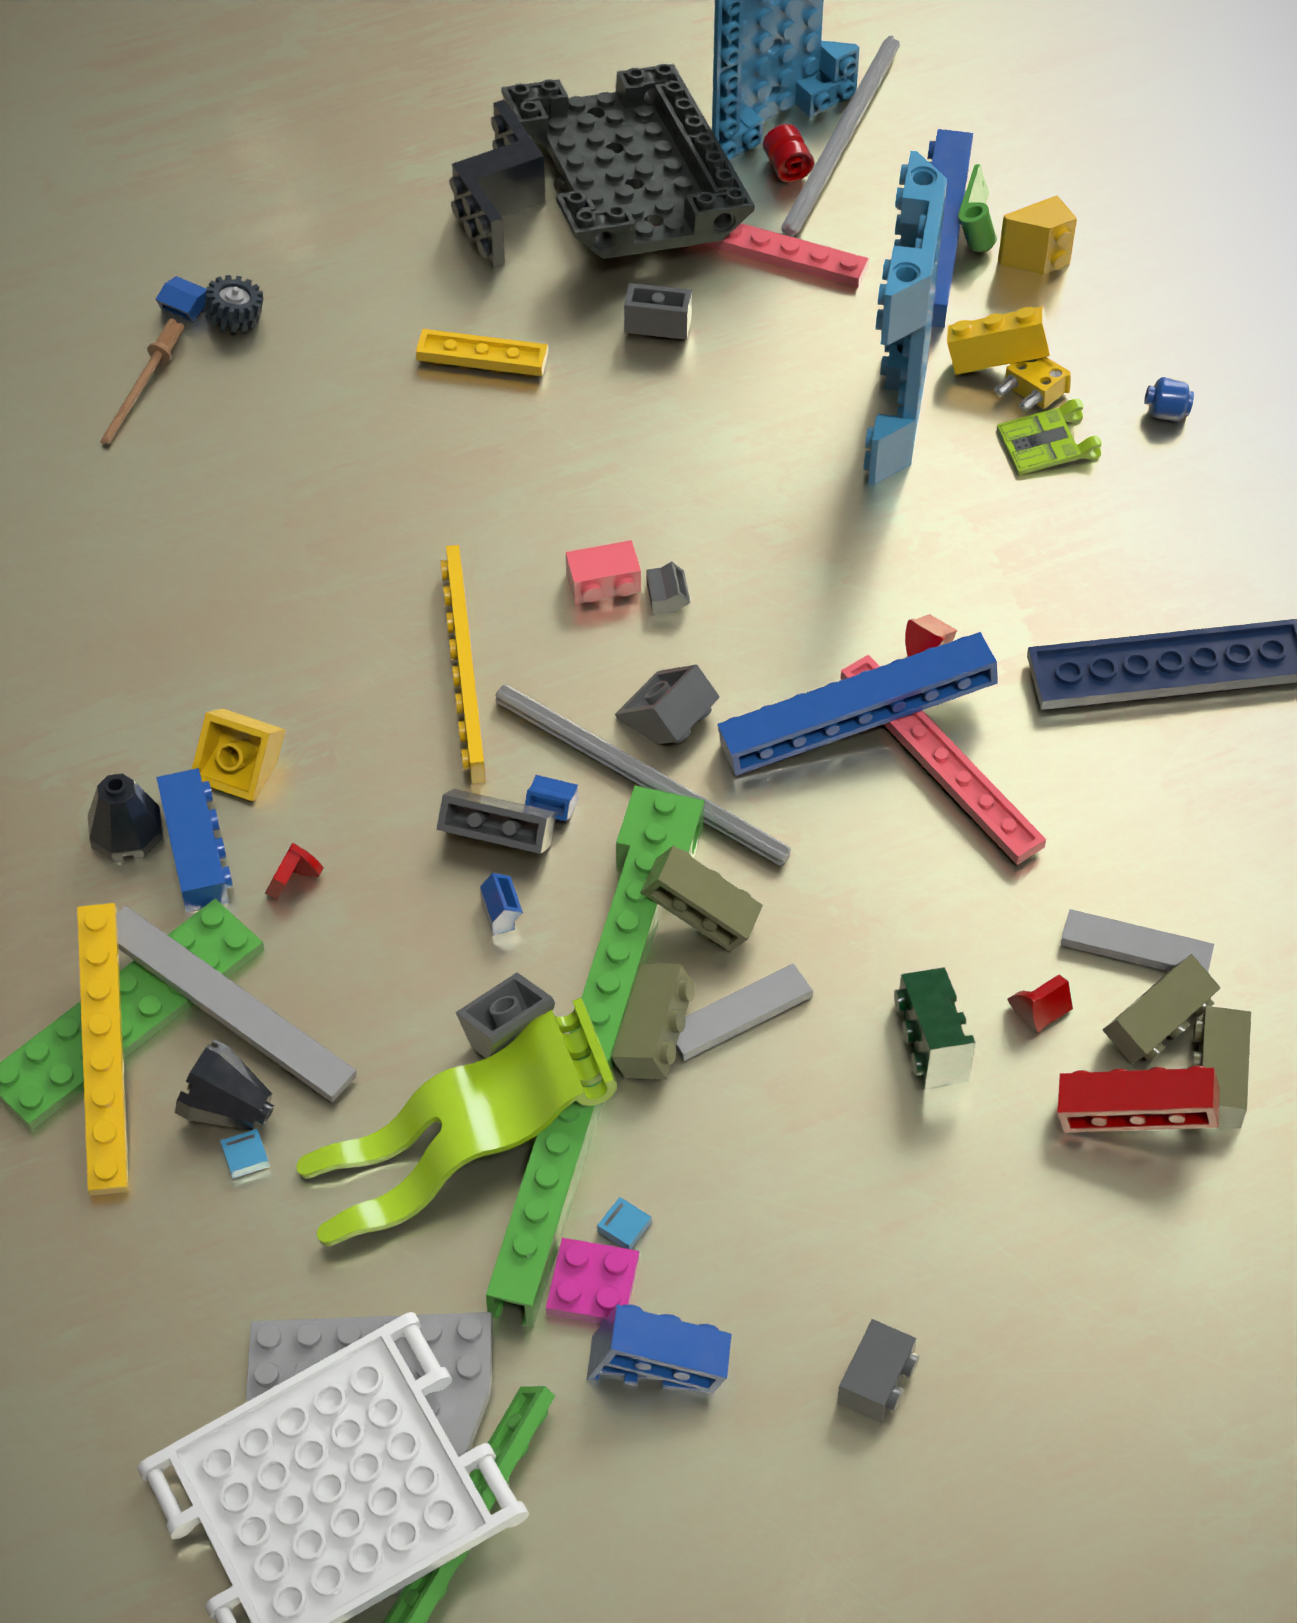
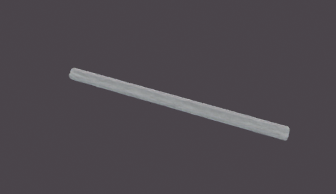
(840, 137)
(639, 772)

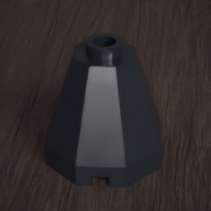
(123, 819)
(224, 1091)

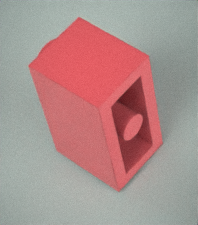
(603, 572)

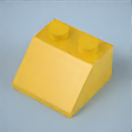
(1038, 236)
(237, 752)

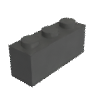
(496, 821)

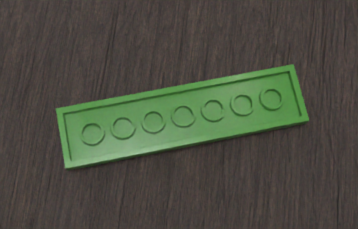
(49, 1066)

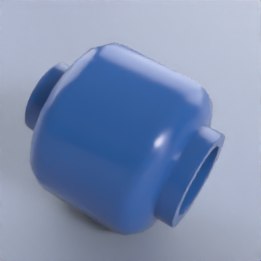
(1169, 399)

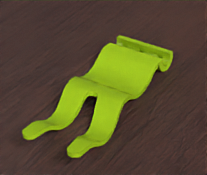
(481, 1113)

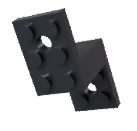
(498, 183)

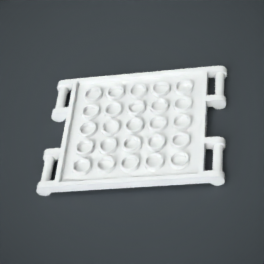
(333, 1486)

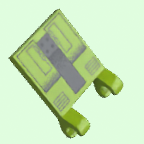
(1045, 439)

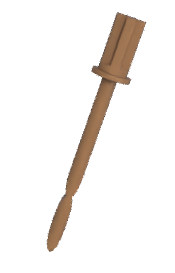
(159, 352)

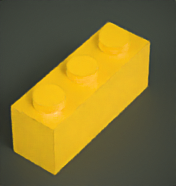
(998, 340)

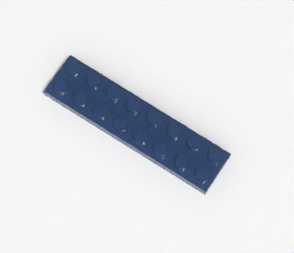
(1164, 664)

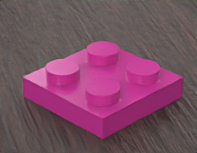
(591, 1280)

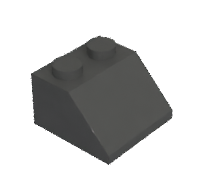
(669, 704)
(503, 1014)

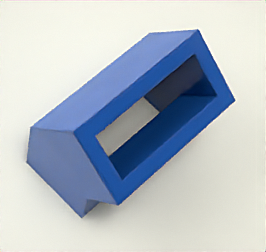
(182, 298)
(553, 796)
(500, 903)

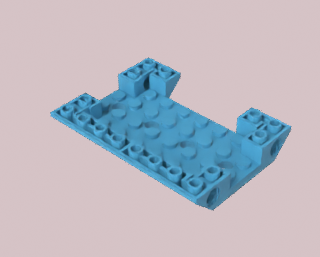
(771, 60)
(907, 314)

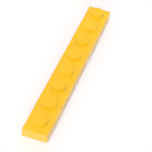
(463, 673)
(102, 1050)

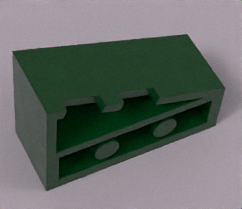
(934, 1028)

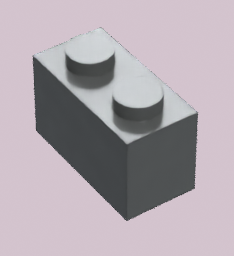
(657, 311)
(877, 1371)

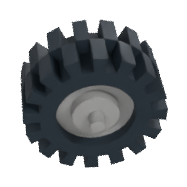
(233, 303)

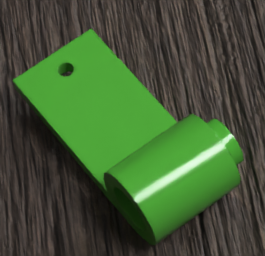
(975, 214)

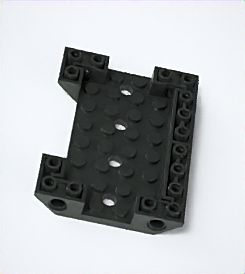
(635, 162)

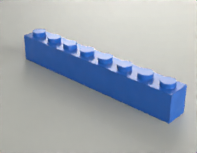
(952, 158)
(858, 703)

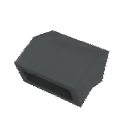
(667, 589)

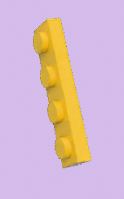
(482, 352)

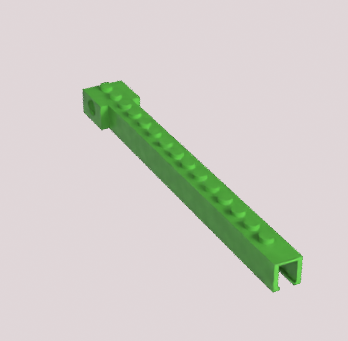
(529, 1248)

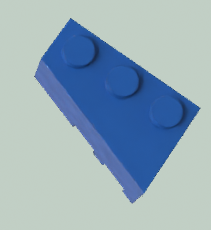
(659, 1348)

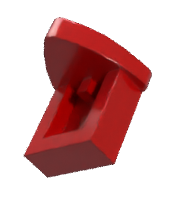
(927, 633)
(295, 861)
(1043, 1004)

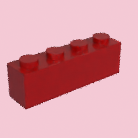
(1139, 1099)

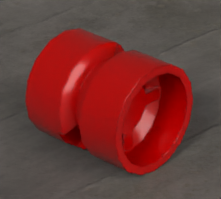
(788, 153)

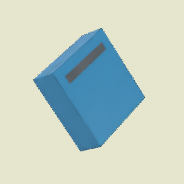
(244, 1153)
(624, 1224)

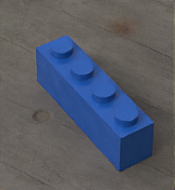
(193, 840)

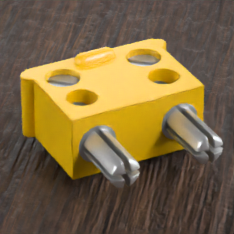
(1037, 380)

